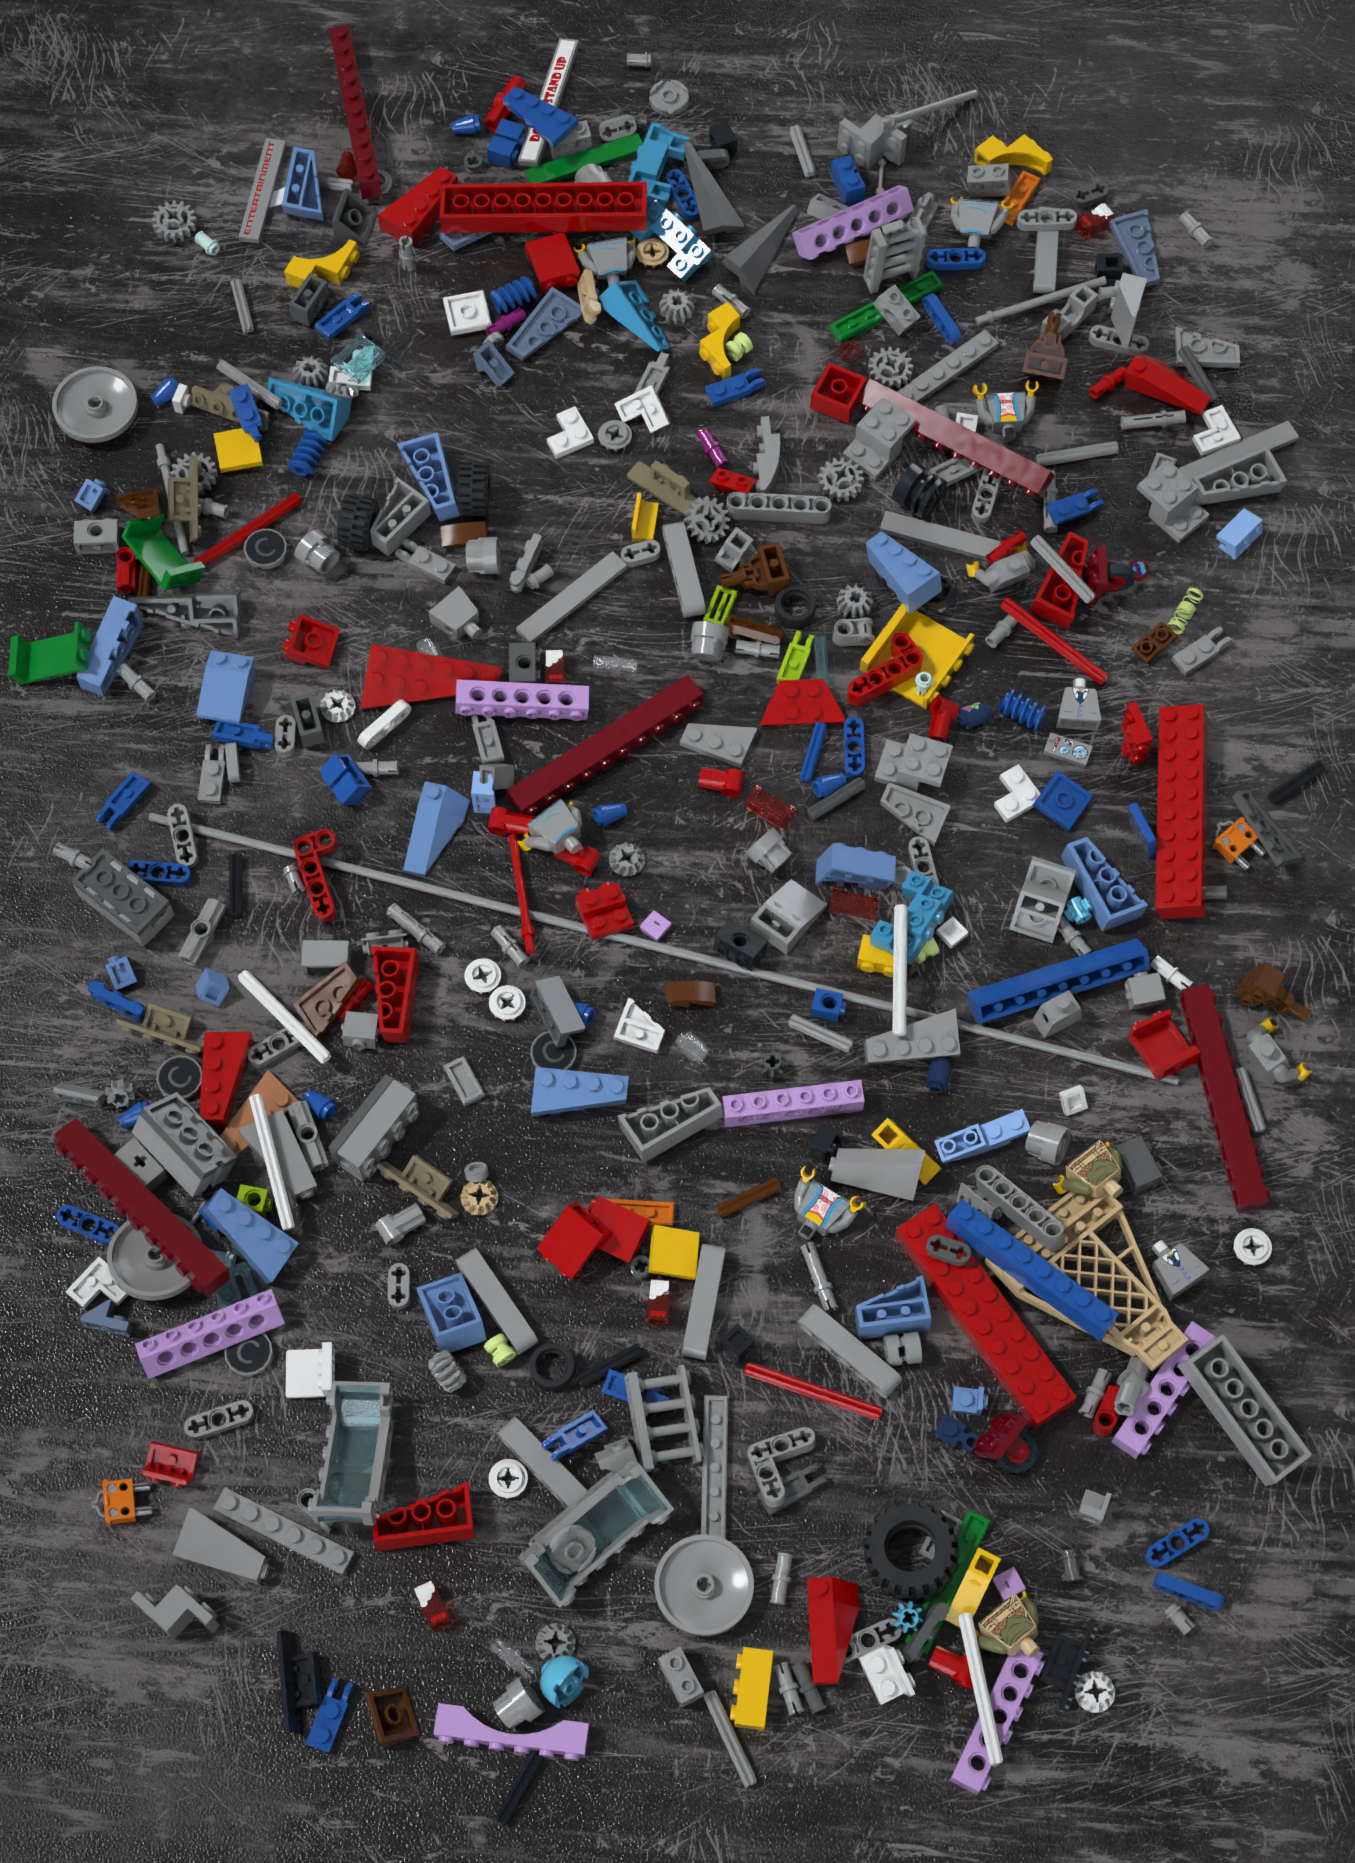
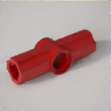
(499, 110)

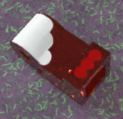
(1094, 221)
(555, 667)
(658, 1302)
(432, 1605)

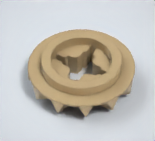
(659, 247)
(486, 1204)

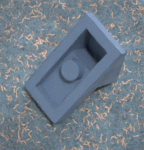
(491, 361)
(101, 1319)

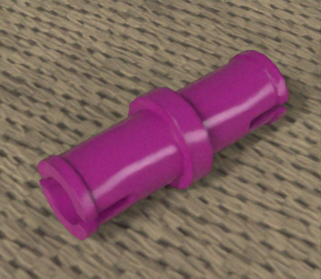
(506, 322)
(712, 448)

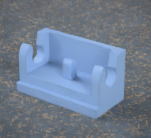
(1240, 533)
(482, 794)

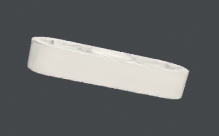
(384, 724)

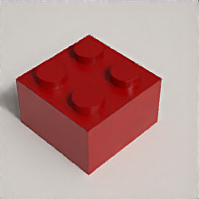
(837, 392)

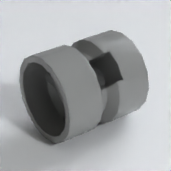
(911, 1349)

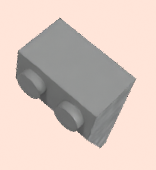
(1126, 305)

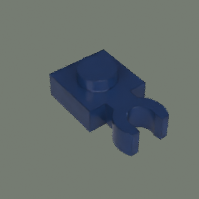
(951, 1432)

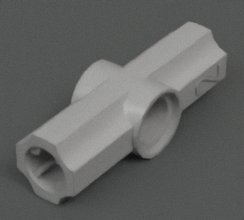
(207, 920)
(312, 1148)
(1132, 1386)

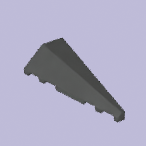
(713, 206)
(755, 254)
(208, 610)

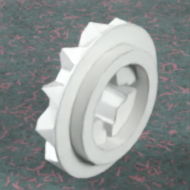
(337, 714)
(487, 967)
(507, 993)
(1259, 1239)
(499, 1471)
(1087, 1700)

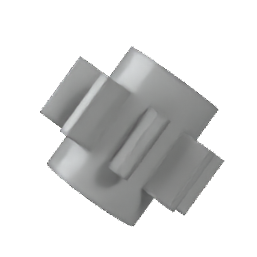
(119, 1093)

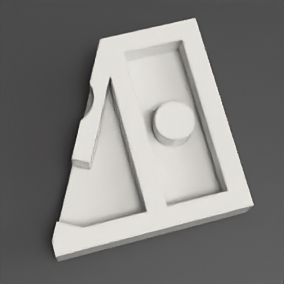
(638, 1029)

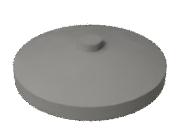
(95, 404)
(141, 1268)
(704, 1585)

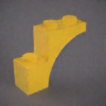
(1021, 152)
(331, 268)
(721, 325)

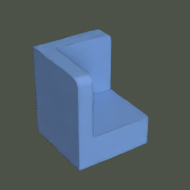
(212, 987)

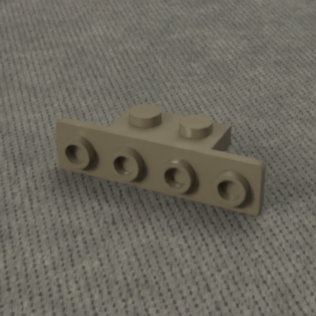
(220, 403)
(663, 484)
(183, 499)
(166, 1025)
(424, 1182)

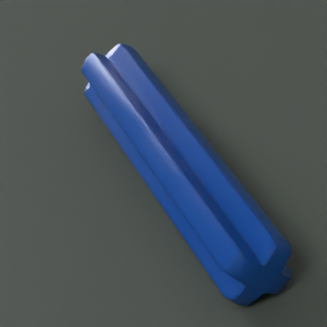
(813, 752)

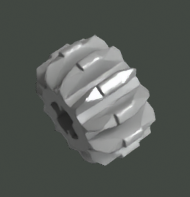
(676, 306)
(311, 372)
(862, 600)
(447, 1371)

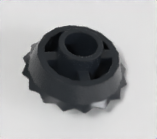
(945, 598)

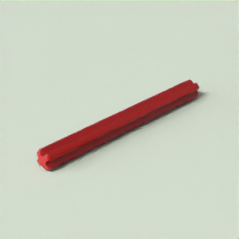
(242, 534)
(1054, 641)
(813, 1391)

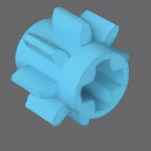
(1078, 910)
(914, 1617)

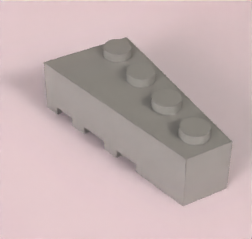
(1240, 478)
(923, 1041)
(669, 1123)

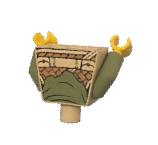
(1093, 1172)
(1010, 1628)

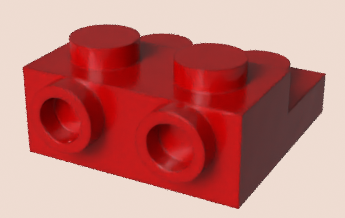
(310, 641)
(1136, 735)
(603, 910)

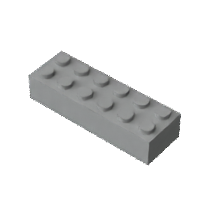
(1244, 1410)

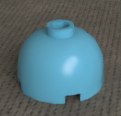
(563, 1679)

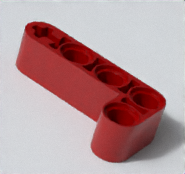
(863, 690)
(318, 878)

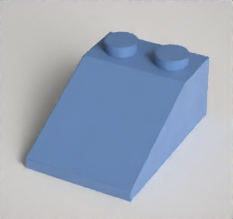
(226, 686)
(451, 1313)

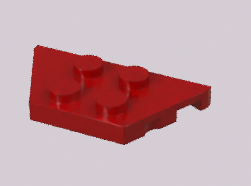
(802, 703)

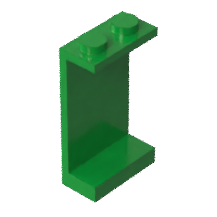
(159, 554)
(49, 656)

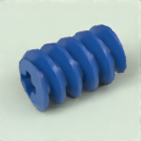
(513, 293)
(307, 453)
(1022, 709)

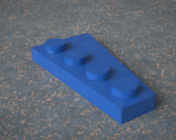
(545, 118)

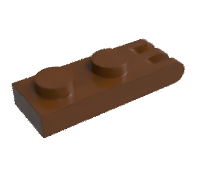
(753, 630)

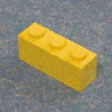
(752, 1688)

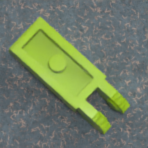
(795, 659)

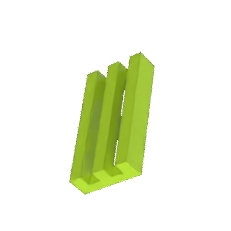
(727, 591)

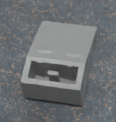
(787, 916)

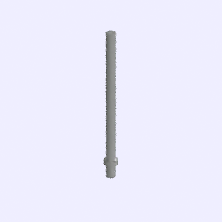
(892, 120)
(991, 316)

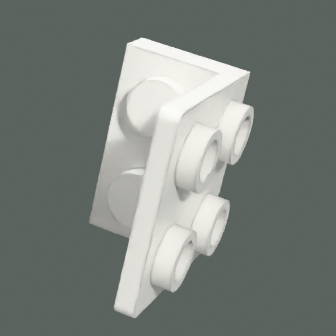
(310, 1371)
(886, 1673)

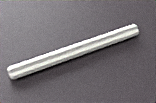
(900, 970)
(284, 1016)
(272, 1162)
(980, 1689)

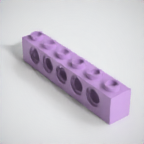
(806, 237)
(532, 693)
(793, 1103)
(209, 1333)
(1127, 1437)
(963, 1773)

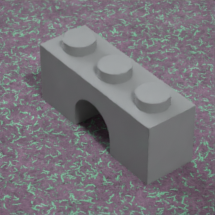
(1078, 307)

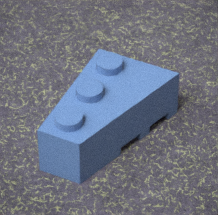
(302, 186)
(855, 865)
(895, 1313)

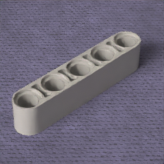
(1045, 259)
(788, 503)
(683, 569)
(1010, 1198)
(496, 1301)
(703, 1301)
(849, 1351)
(538, 1461)

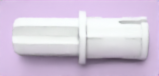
(1170, 973)

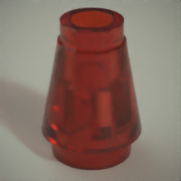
(346, 166)

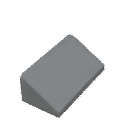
(822, 206)
(79, 1095)

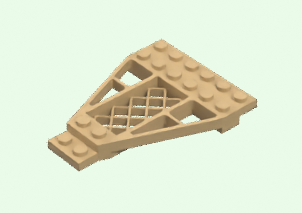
(1152, 1334)

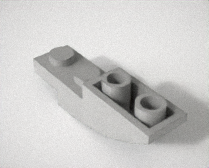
(768, 457)

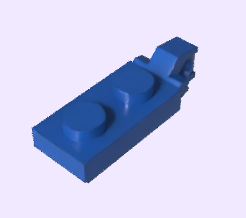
(247, 411)
(244, 734)
(615, 1387)

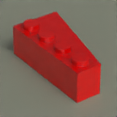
(417, 208)
(1056, 598)
(396, 986)
(222, 1070)
(427, 1521)

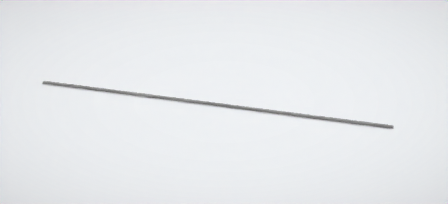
(670, 950)

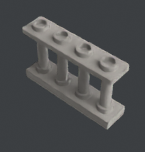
(878, 251)
(644, 1433)

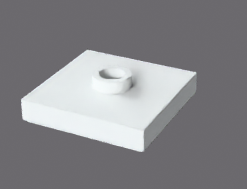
(467, 312)

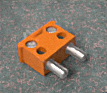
(1236, 841)
(119, 1501)

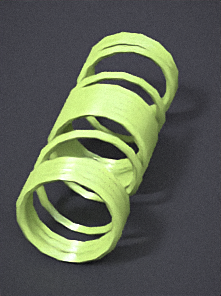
(1185, 611)

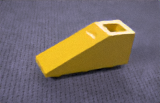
(893, 1137)
(973, 1585)

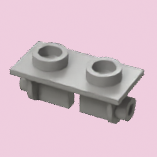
(924, 210)
(394, 939)
(977, 1200)

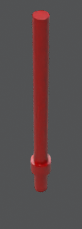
(527, 929)

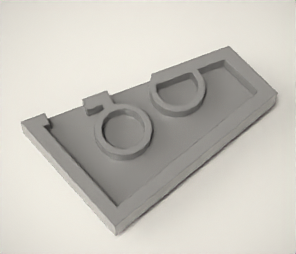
(1207, 351)
(719, 742)
(917, 811)

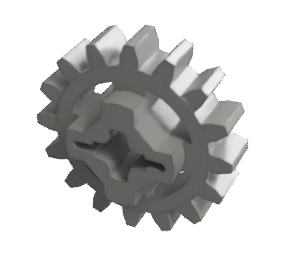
(174, 221)
(890, 367)
(839, 476)
(204, 477)
(702, 526)

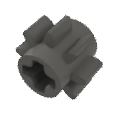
(772, 1058)

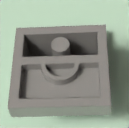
(871, 142)
(879, 438)
(1173, 501)
(913, 762)
(1042, 899)
(176, 1610)

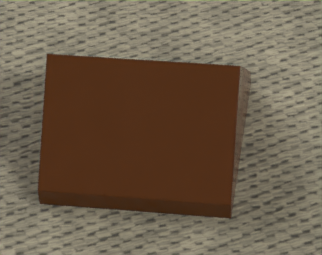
(392, 1716)

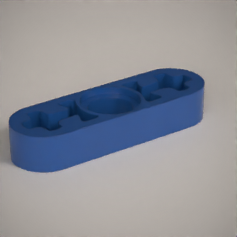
(683, 203)
(971, 263)
(941, 319)
(857, 739)
(164, 880)
(76, 1213)
(1158, 1547)
(1188, 1592)

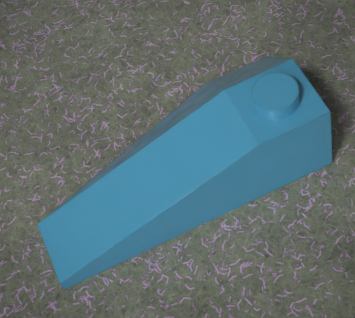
(629, 306)
(312, 407)

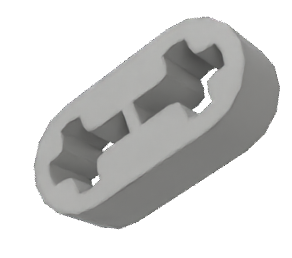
(617, 123)
(641, 553)
(290, 735)
(232, 762)
(404, 1286)

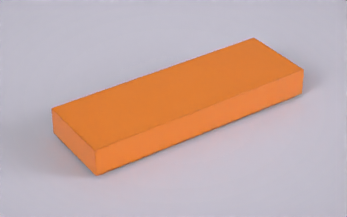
(1021, 194)
(658, 1212)

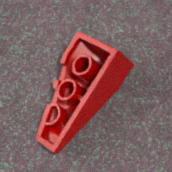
(1162, 382)
(832, 1617)

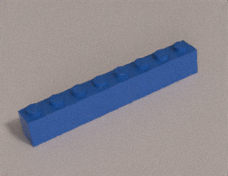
(1048, 982)
(1031, 1270)

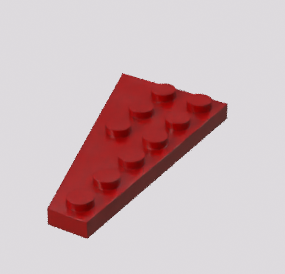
(416, 676)

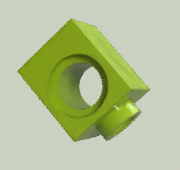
(247, 1193)

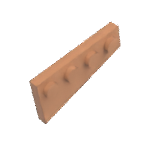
(275, 1098)

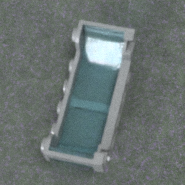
(355, 1453)
(612, 1512)

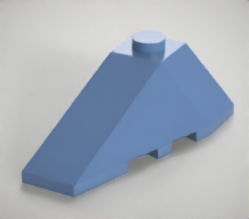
(436, 820)

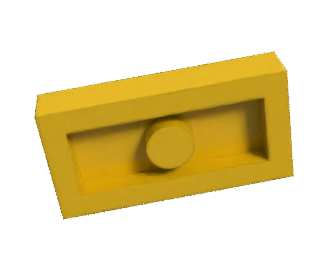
(644, 520)

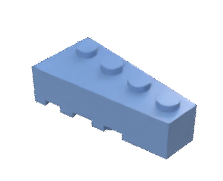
(575, 1090)

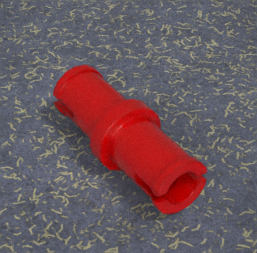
(1107, 382)
(1006, 547)
(355, 998)

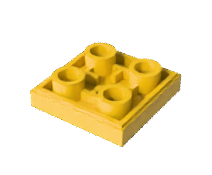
(237, 450)
(673, 1252)

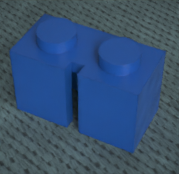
(506, 148)
(847, 180)
(345, 779)

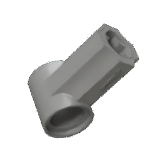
(394, 1227)

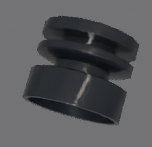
(919, 490)

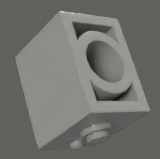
(1144, 990)
(360, 1030)

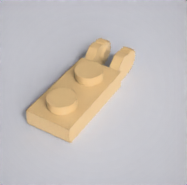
(588, 298)

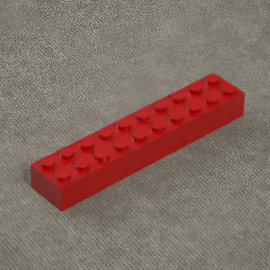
(544, 207)
(1182, 812)
(988, 1322)

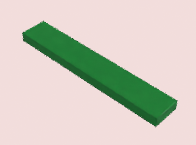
(599, 155)
(870, 316)
(968, 1539)

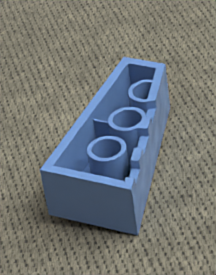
(430, 469)
(904, 572)
(111, 645)
(1100, 884)
(250, 1234)

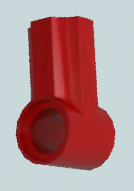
(126, 570)
(943, 714)
(728, 781)
(505, 822)
(583, 861)
(1107, 1412)
(952, 1666)

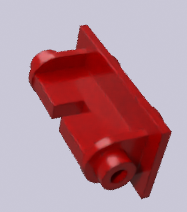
(729, 481)

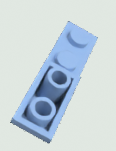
(982, 1138)

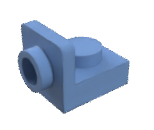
(92, 494)
(120, 971)
(969, 1400)

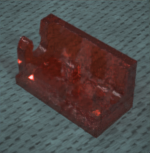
(769, 807)
(853, 904)

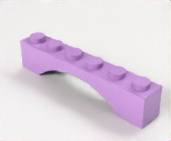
(564, 1738)

